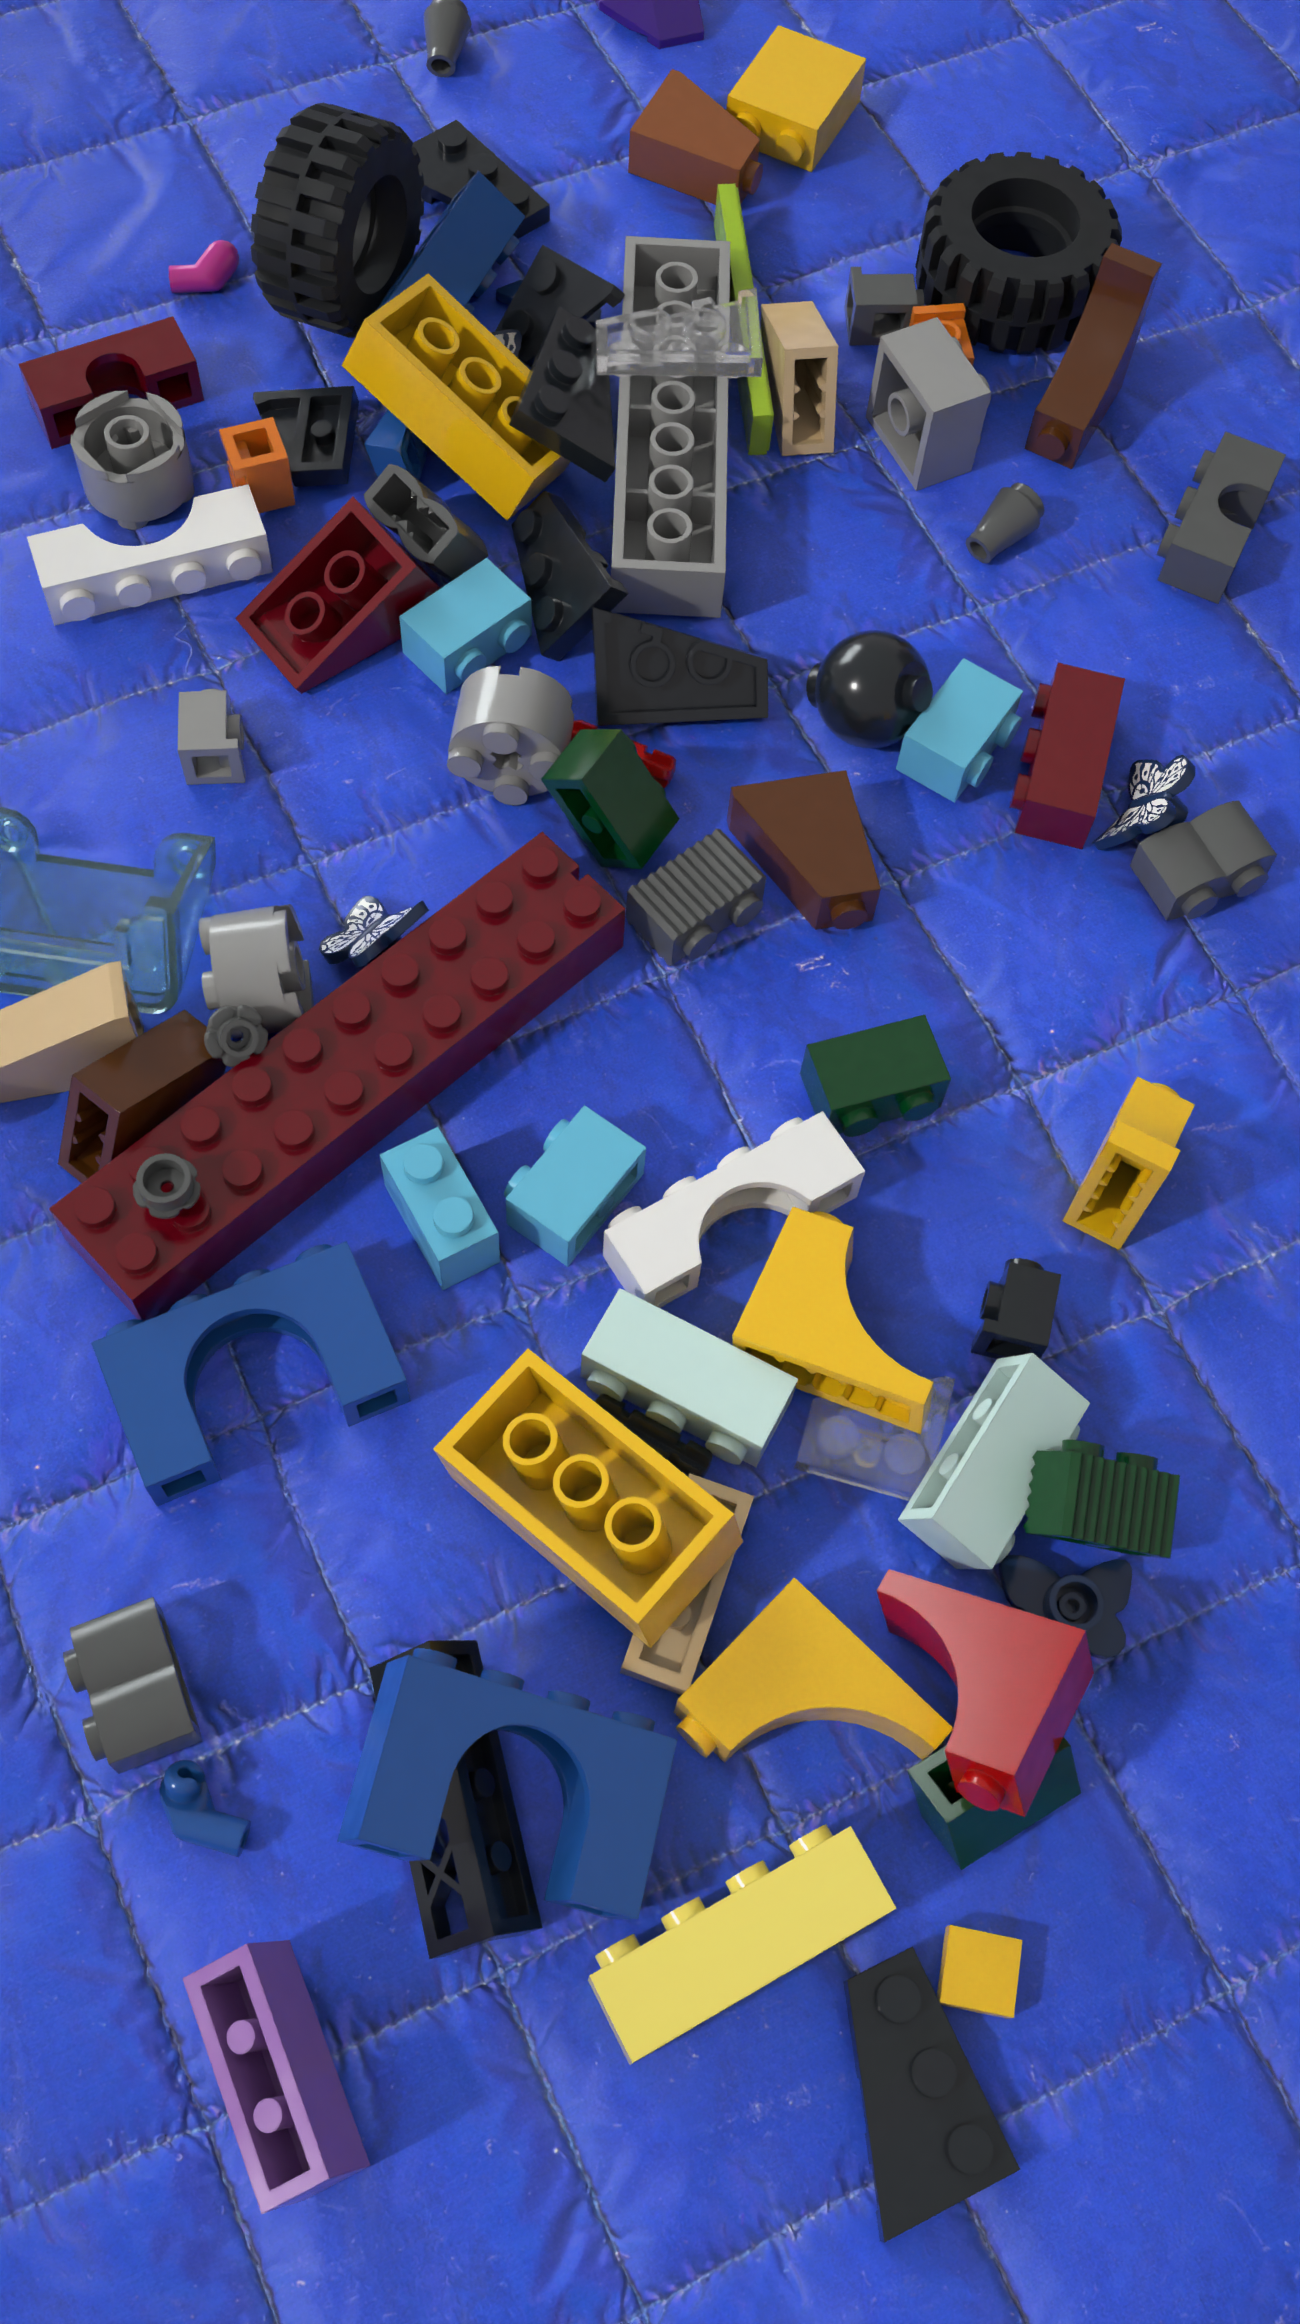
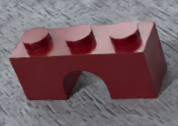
(136, 360)

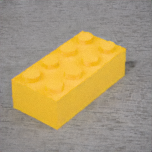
(453, 392)
(590, 1496)

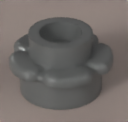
(219, 1031)
(162, 1170)

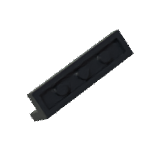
(485, 1844)

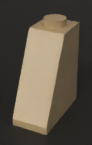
(801, 376)
(65, 1031)

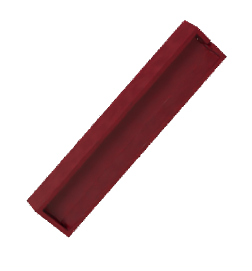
(345, 1075)

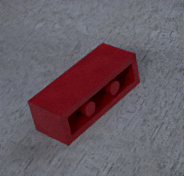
(1067, 755)

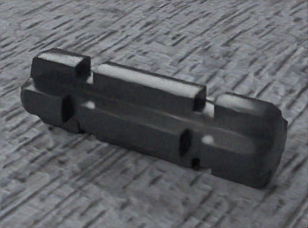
(686, 1457)

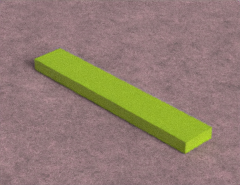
(753, 391)

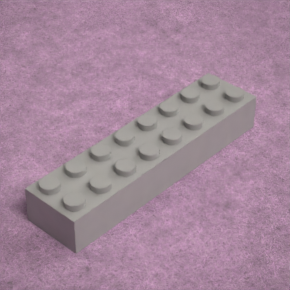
(671, 447)

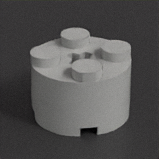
(132, 457)
(509, 731)
(257, 964)

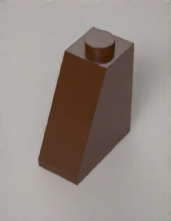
(810, 845)
(134, 1092)

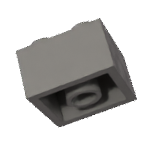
(927, 403)

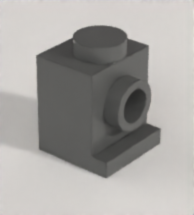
(878, 305)

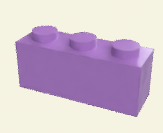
(275, 2074)

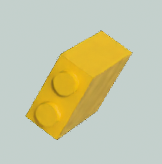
(797, 96)

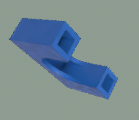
(158, 1361)
(607, 1769)

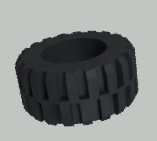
(1022, 208)
(336, 216)

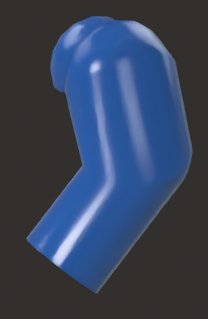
(193, 1814)

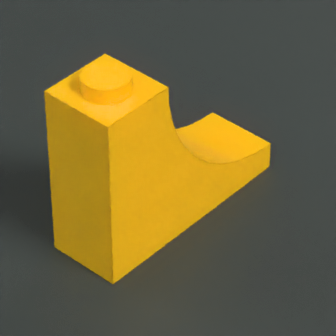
(1130, 1163)
(809, 1329)
(797, 1668)

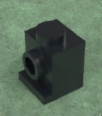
(1017, 1311)

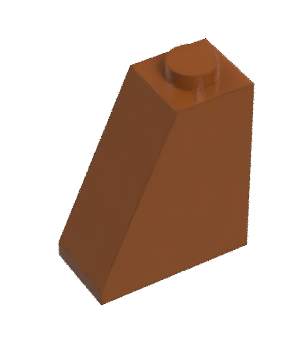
(693, 143)

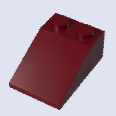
(336, 599)

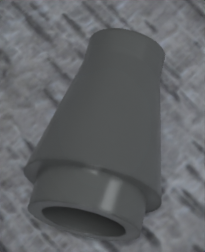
(445, 33)
(1007, 520)

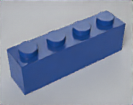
(465, 243)

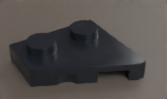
(550, 284)
(315, 431)

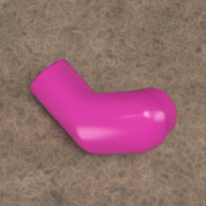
(209, 272)

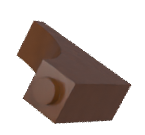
(1095, 357)

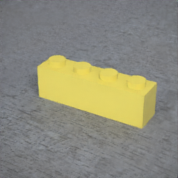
(740, 1943)

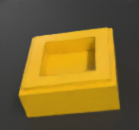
(979, 1972)

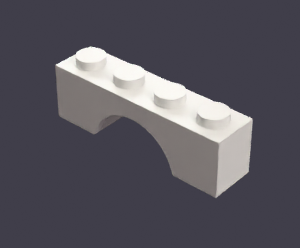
(94, 577)
(799, 1167)

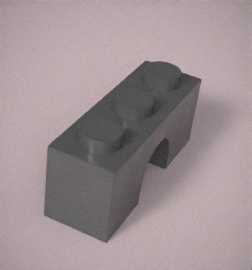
(1209, 540)

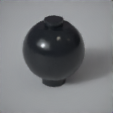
(870, 688)

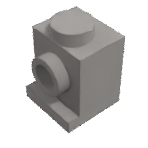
(210, 738)

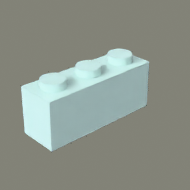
(687, 1378)
(983, 1471)

